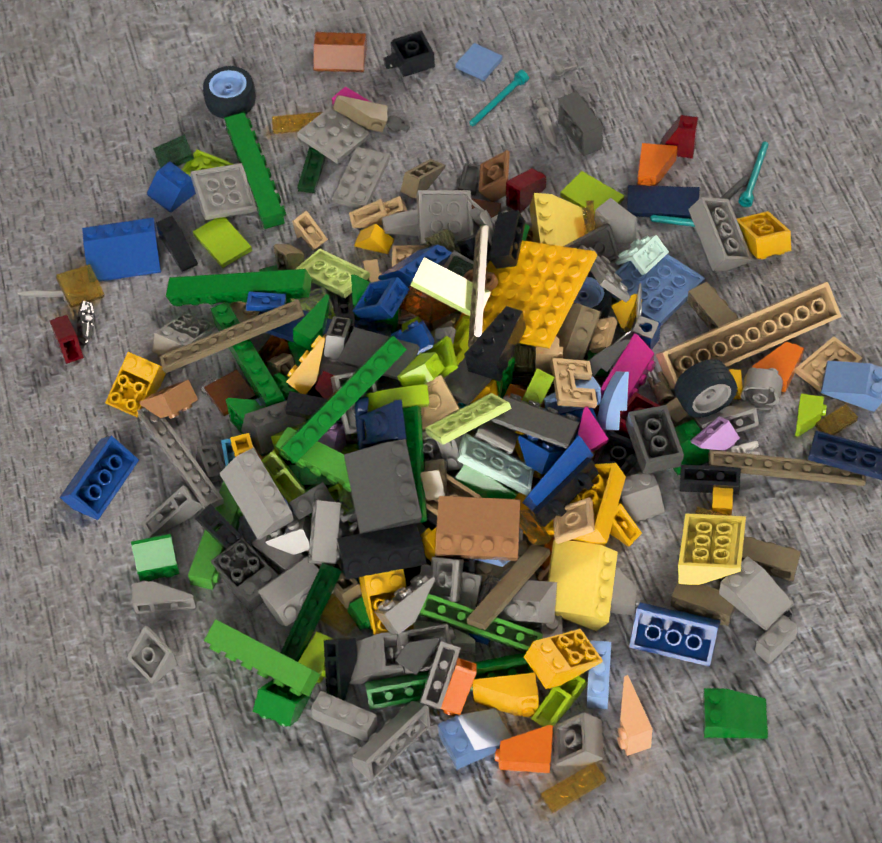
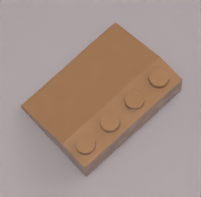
(477, 528)

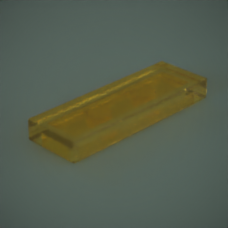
(573, 787)

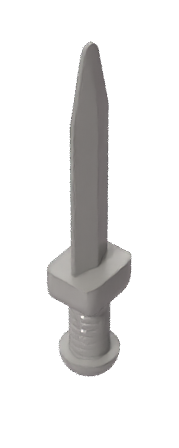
(543, 114)
(43, 293)

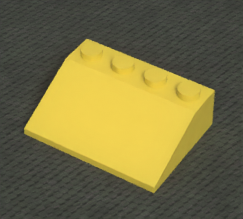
(555, 220)
(710, 547)
(583, 582)

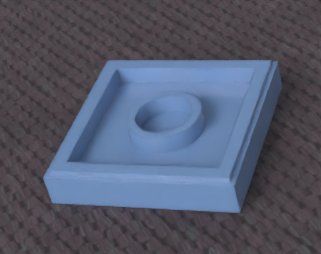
(479, 61)

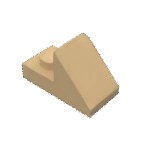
(309, 230)

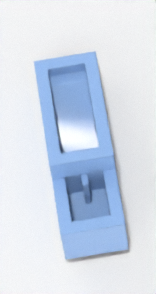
(613, 401)

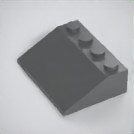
(539, 422)
(383, 486)

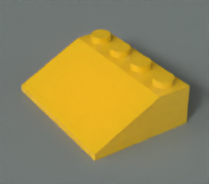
(605, 498)

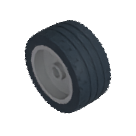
(705, 388)

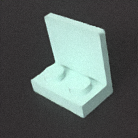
(644, 253)

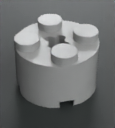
(762, 388)

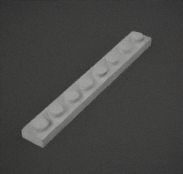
(181, 459)

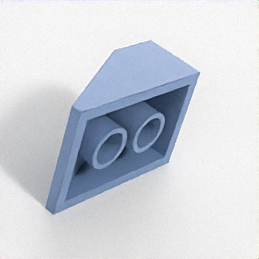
(854, 383)
(472, 736)

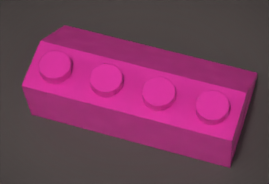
(635, 359)

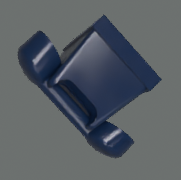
(381, 424)

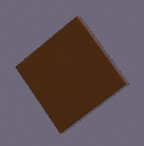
(229, 386)

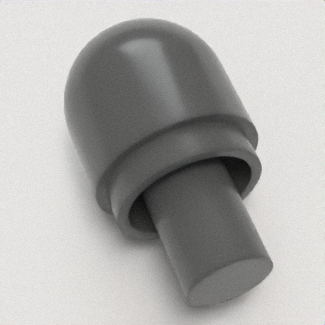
(397, 124)

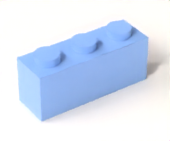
(599, 677)

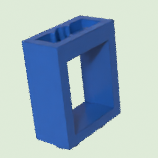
(381, 300)

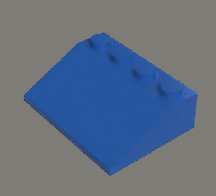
(122, 249)

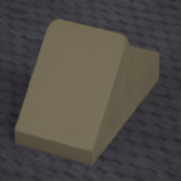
(435, 479)

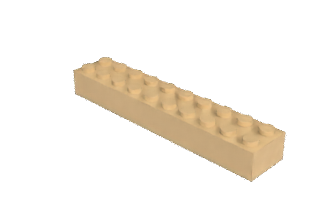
(753, 332)

